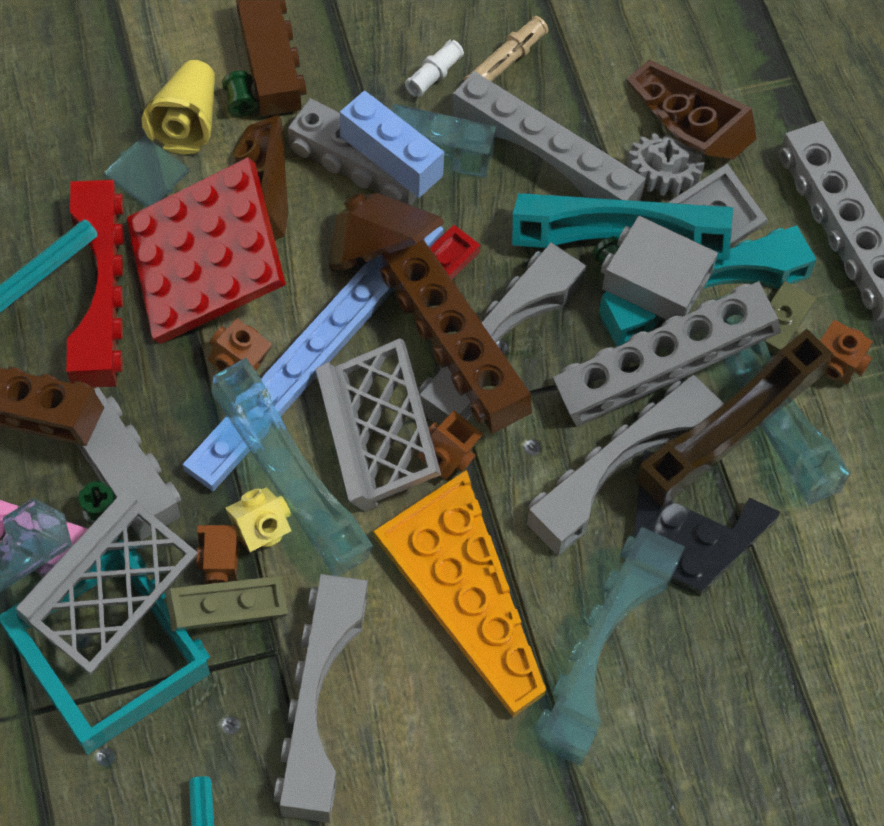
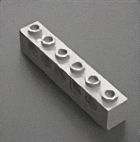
(847, 201)
(688, 356)

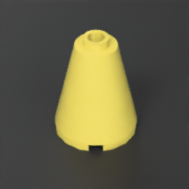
(182, 110)

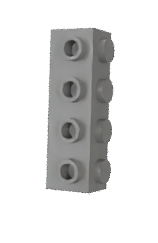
(317, 136)

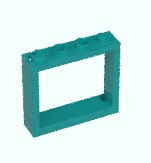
(142, 706)

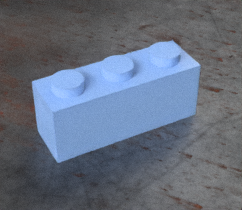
(391, 144)

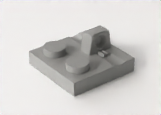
(726, 190)

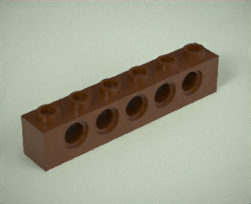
(48, 406)
(494, 406)

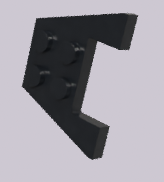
(708, 544)

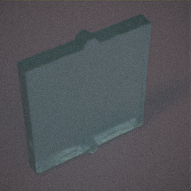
(146, 171)

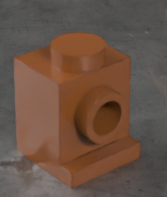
(218, 553)

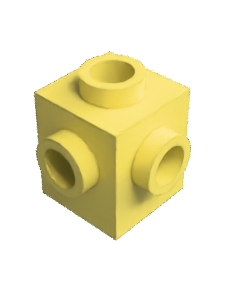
(260, 518)

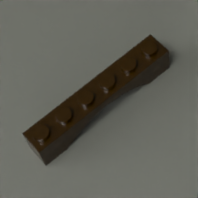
(699, 449)

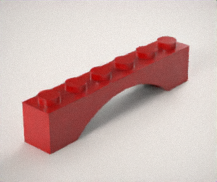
(93, 344)

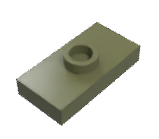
(791, 309)

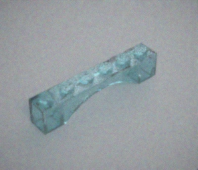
(801, 447)
(317, 511)
(575, 716)

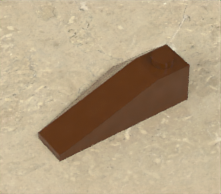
(695, 112)
(265, 147)
(377, 225)

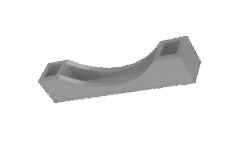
(579, 161)
(544, 287)
(565, 511)
(309, 776)

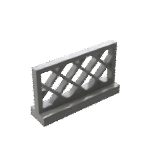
(352, 441)
(79, 561)

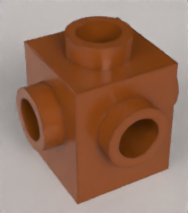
(237, 343)
(849, 352)
(450, 451)

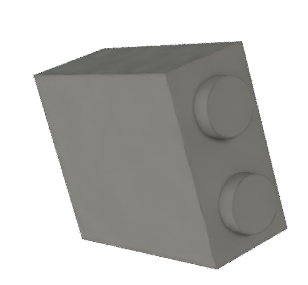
(658, 269)

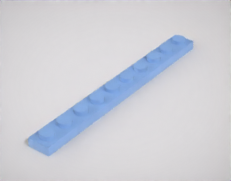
(298, 366)

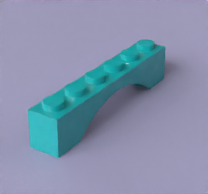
(566, 219)
(770, 260)

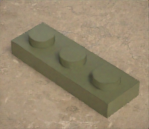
(226, 603)

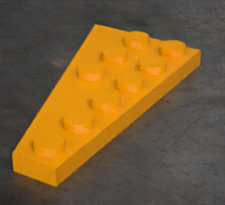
(458, 575)

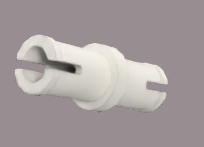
(434, 68)

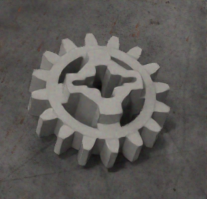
(665, 164)

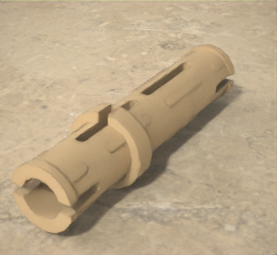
(516, 46)

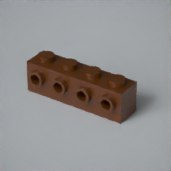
(270, 55)

